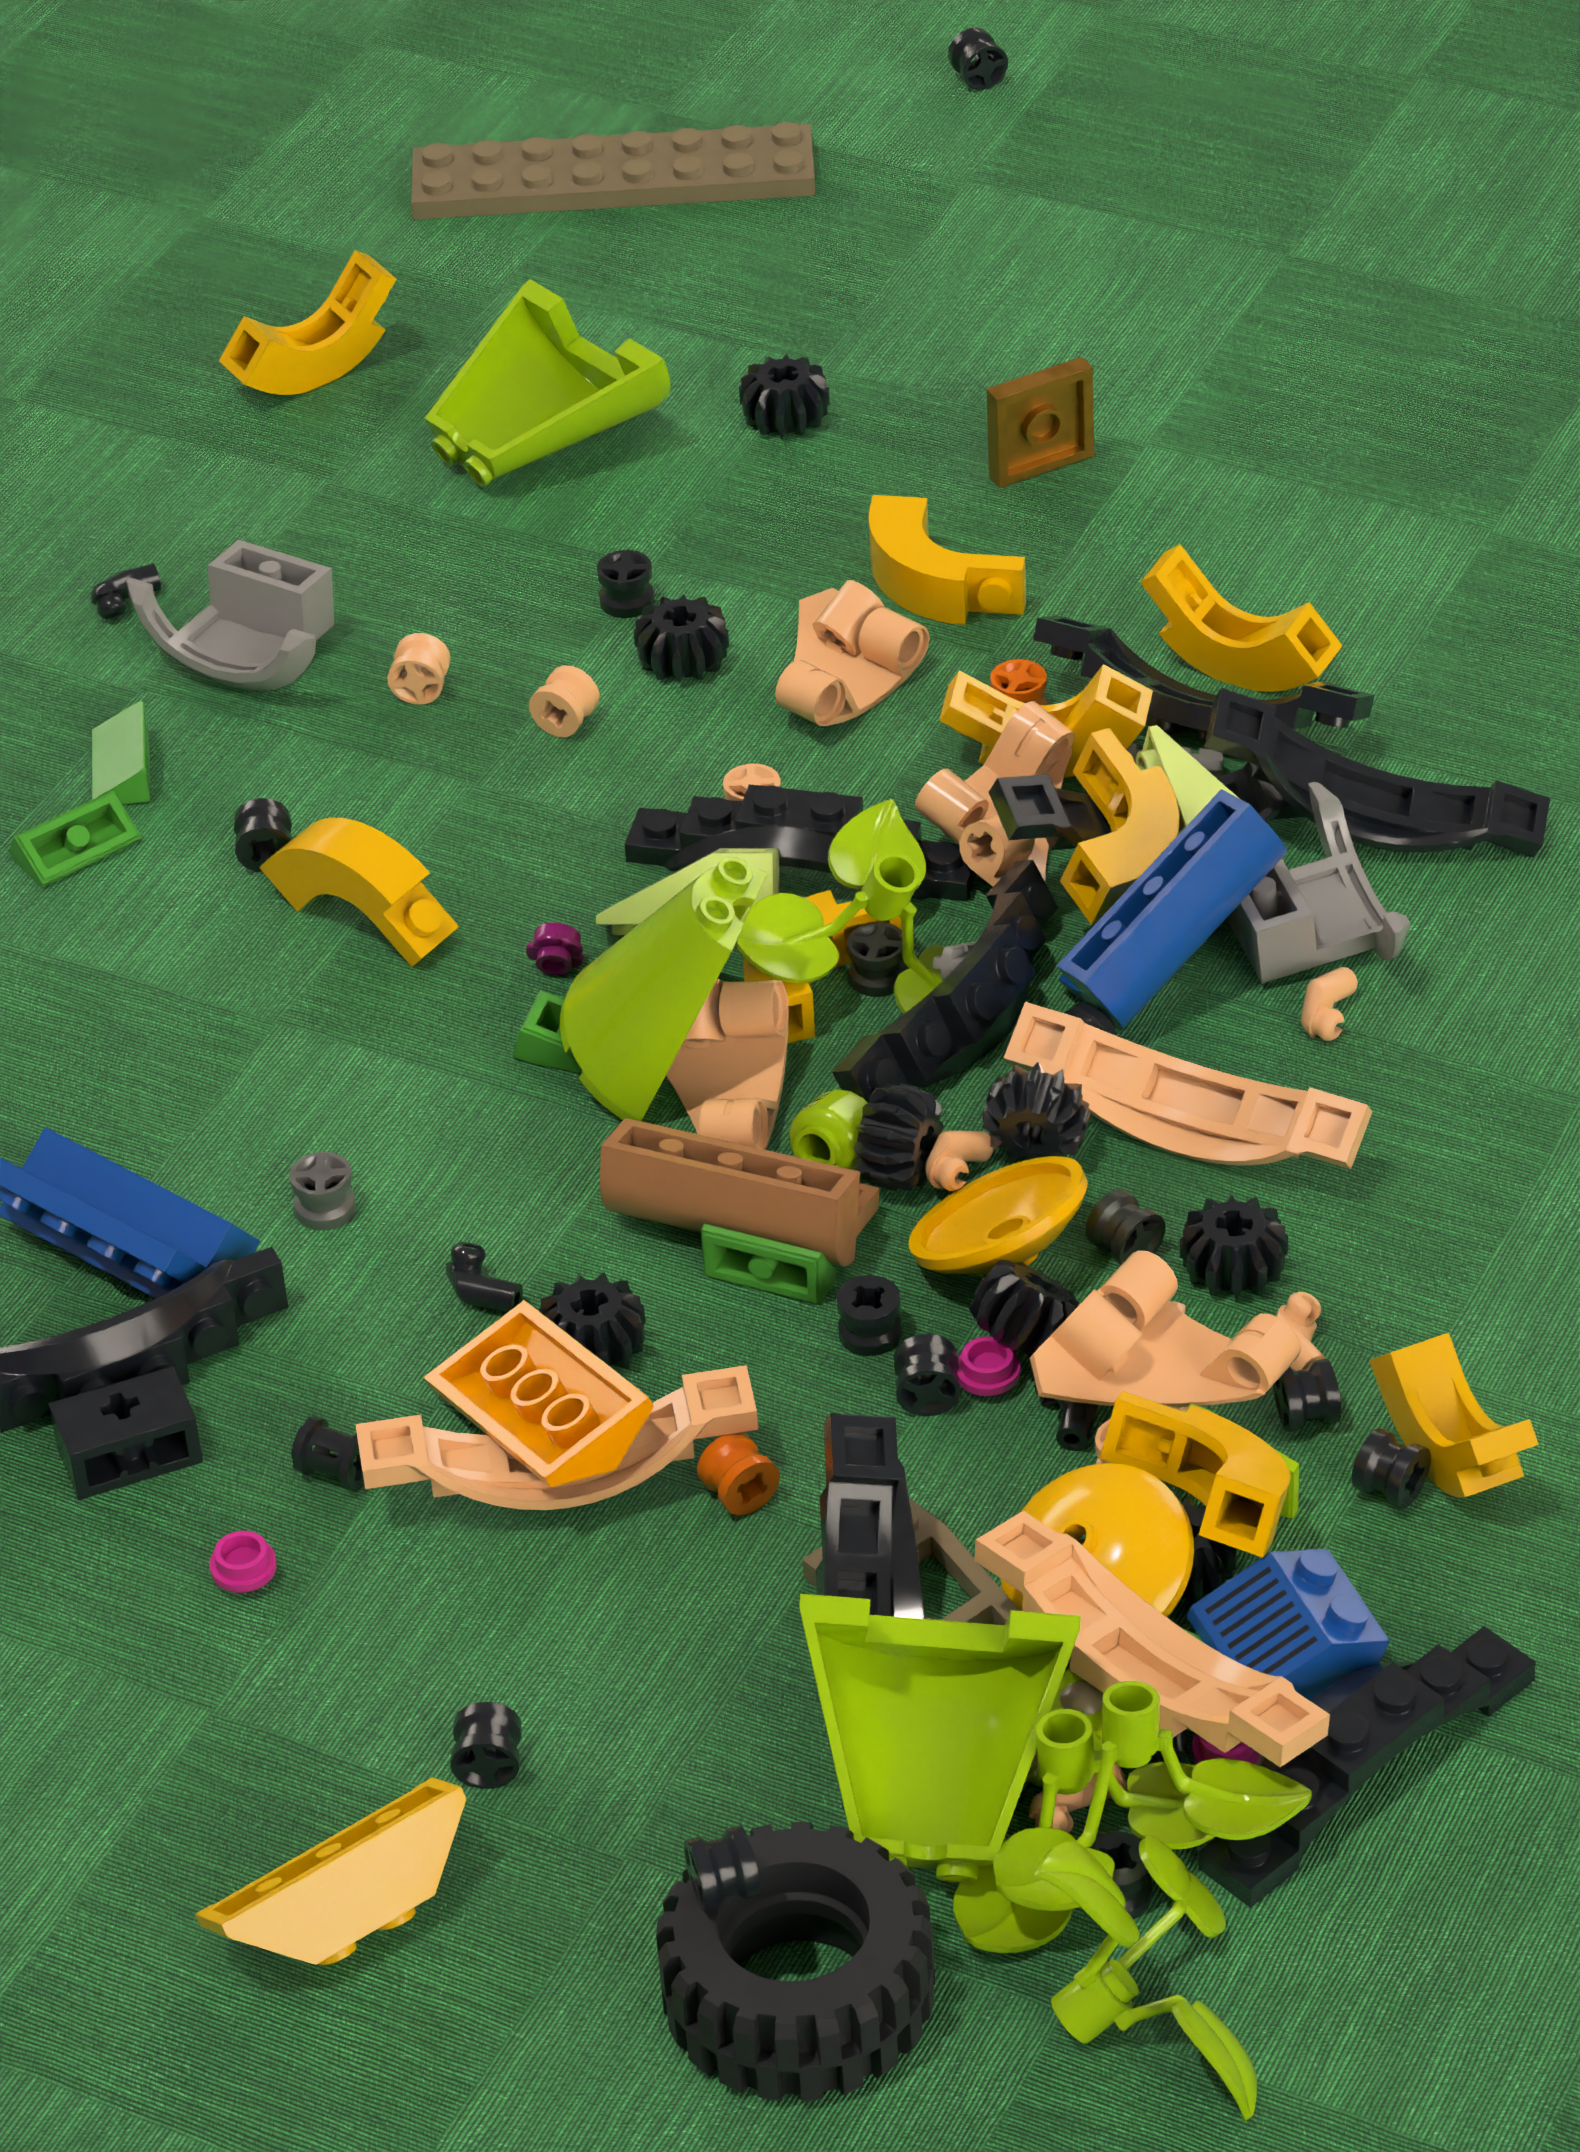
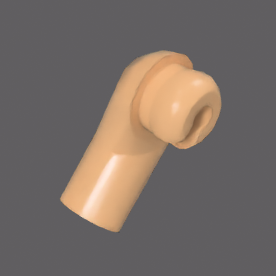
(1318, 1015)
(950, 1156)

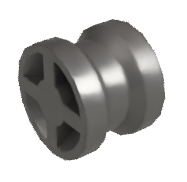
(322, 1190)

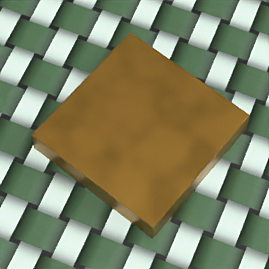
(1040, 422)

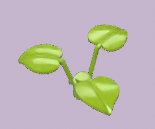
(870, 853)
(1065, 1766)
(1223, 1798)
(1105, 1992)

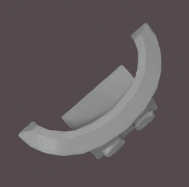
(258, 621)
(1316, 909)

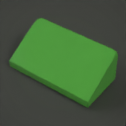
(122, 756)
(74, 839)
(766, 1264)

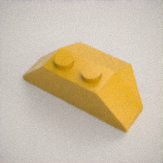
(348, 1883)

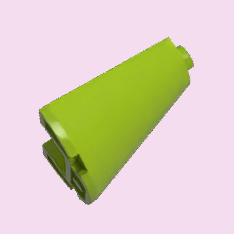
(539, 389)
(647, 989)
(933, 1723)

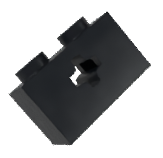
(126, 1433)

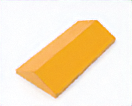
(543, 1397)

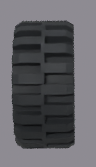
(813, 2030)

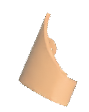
(848, 655)
(964, 810)
(735, 1062)
(1145, 1346)

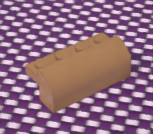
(734, 1186)

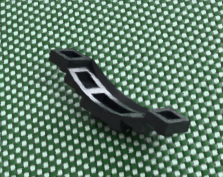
(1180, 704)
(1377, 805)
(1036, 809)
(780, 818)
(970, 1006)
(160, 1334)
(867, 1518)
(1370, 1722)

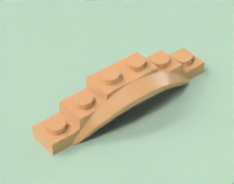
(1185, 1104)
(482, 1470)
(1133, 1641)

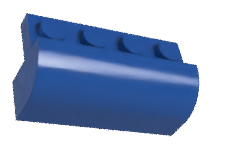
(1172, 908)
(115, 1217)

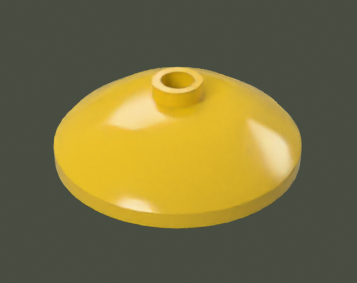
(1000, 1217)
(1129, 1527)

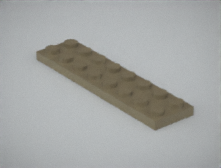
(612, 171)

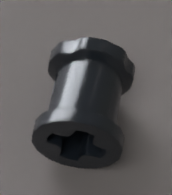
(318, 1433)

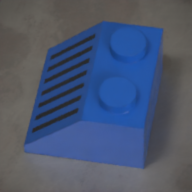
(1292, 1620)

